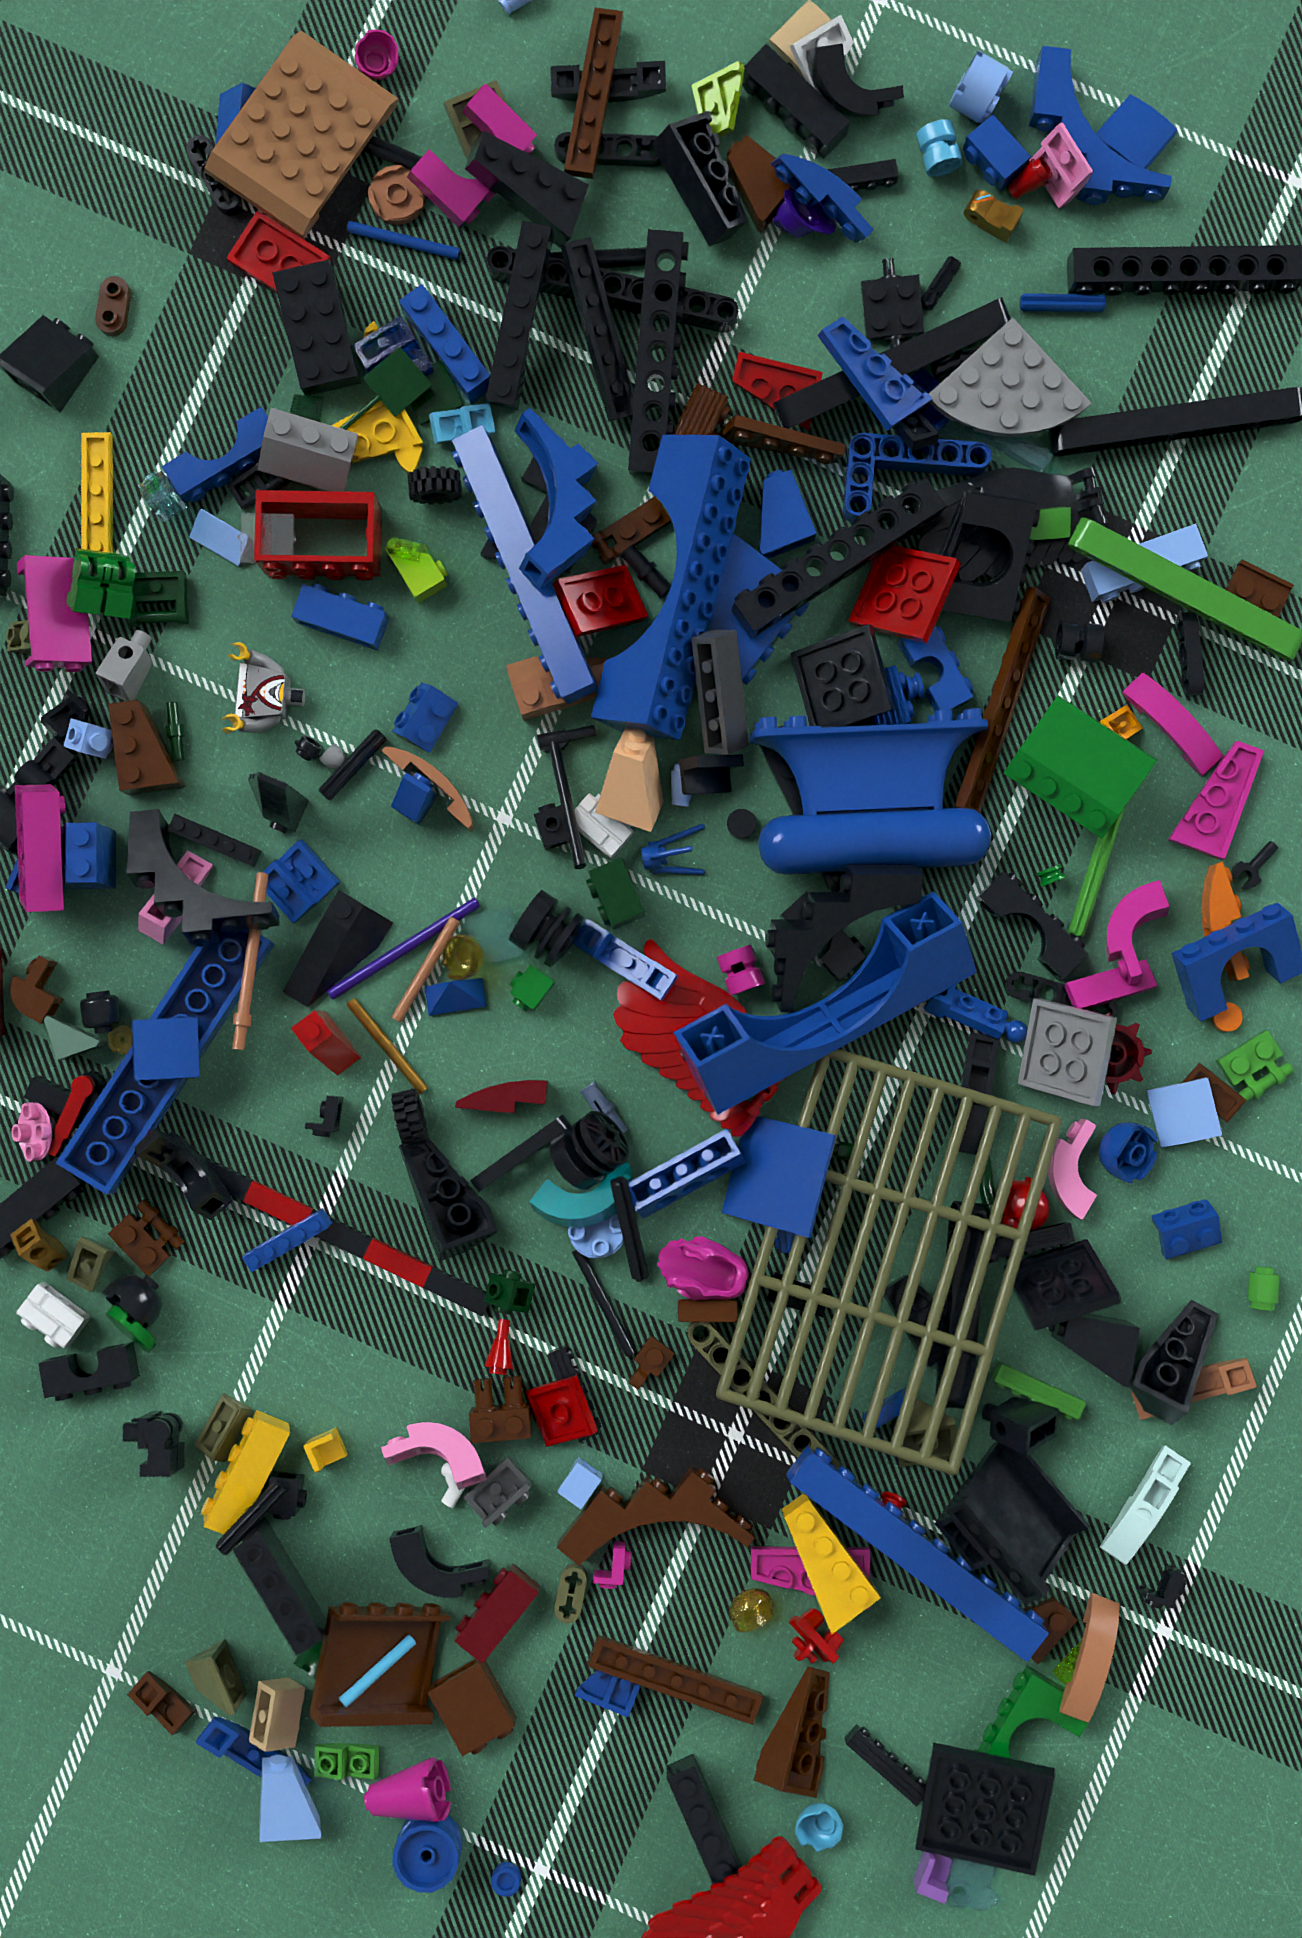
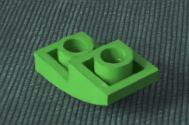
(1052, 524)
(346, 1759)

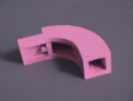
(440, 1441)

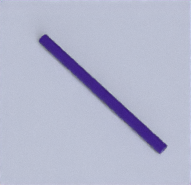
(401, 949)

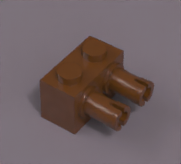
(499, 1422)

